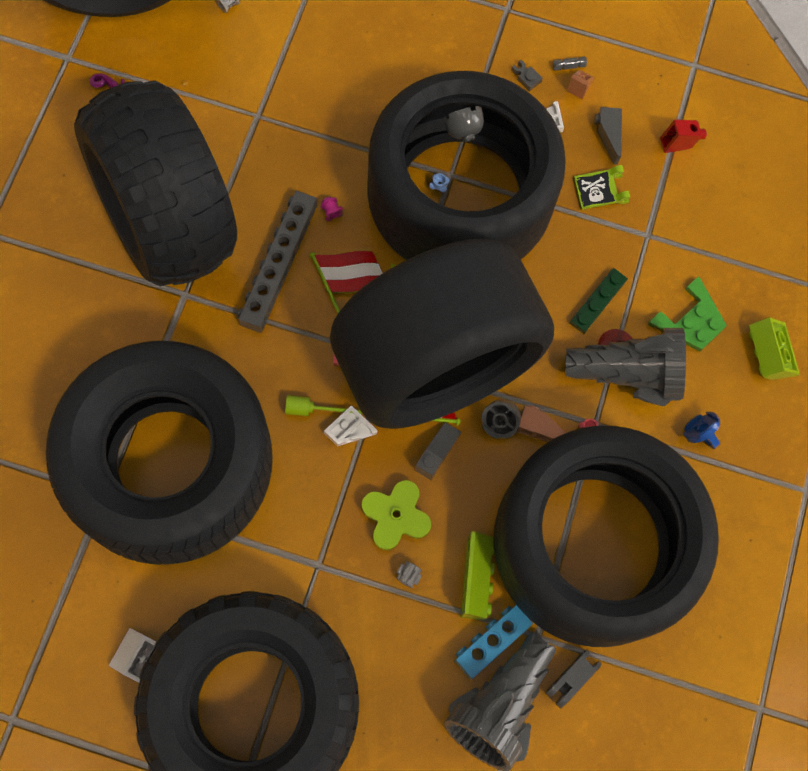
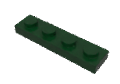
(598, 300)

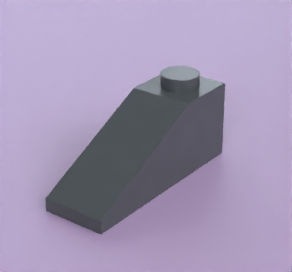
(610, 131)
(437, 451)

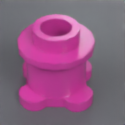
(331, 208)

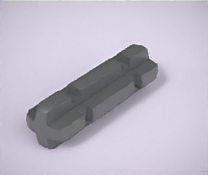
(570, 63)

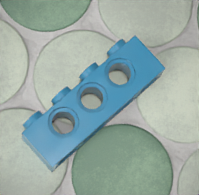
(519, 623)

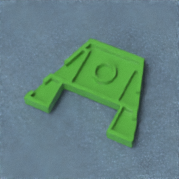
(700, 323)

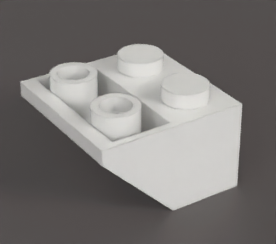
(132, 654)

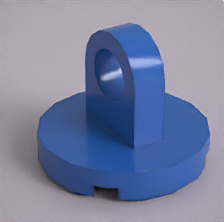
(703, 428)

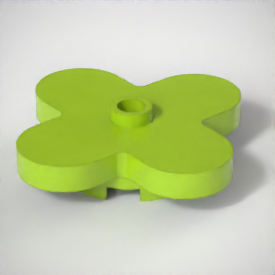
(389, 528)

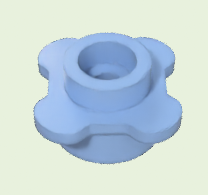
(439, 178)

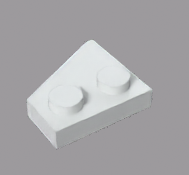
(349, 428)

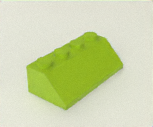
(477, 577)

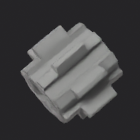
(409, 574)

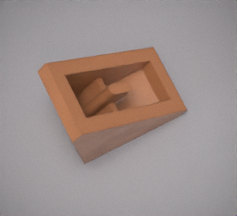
(580, 84)

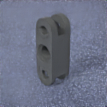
(573, 678)

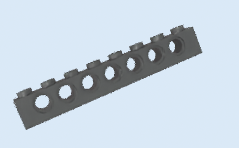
(257, 320)

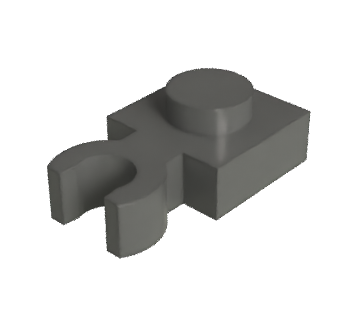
(527, 77)

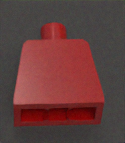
(682, 135)

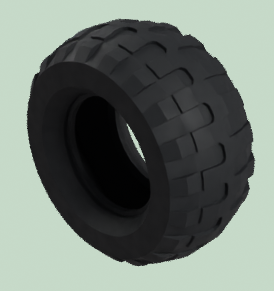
(157, 181)
(234, 624)

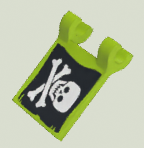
(600, 189)

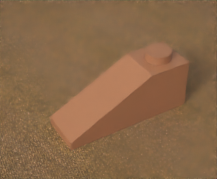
(538, 424)

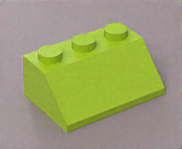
(773, 349)

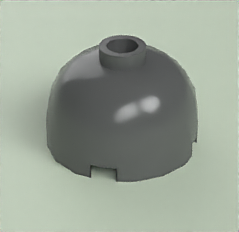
(464, 123)
(501, 419)

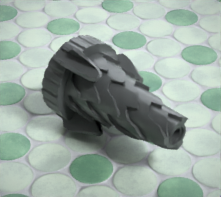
(650, 364)
(493, 719)

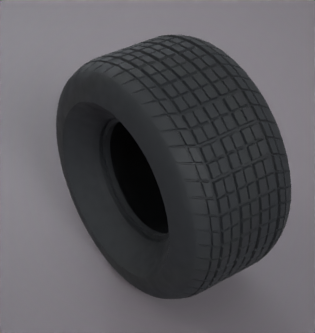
(116, 396)

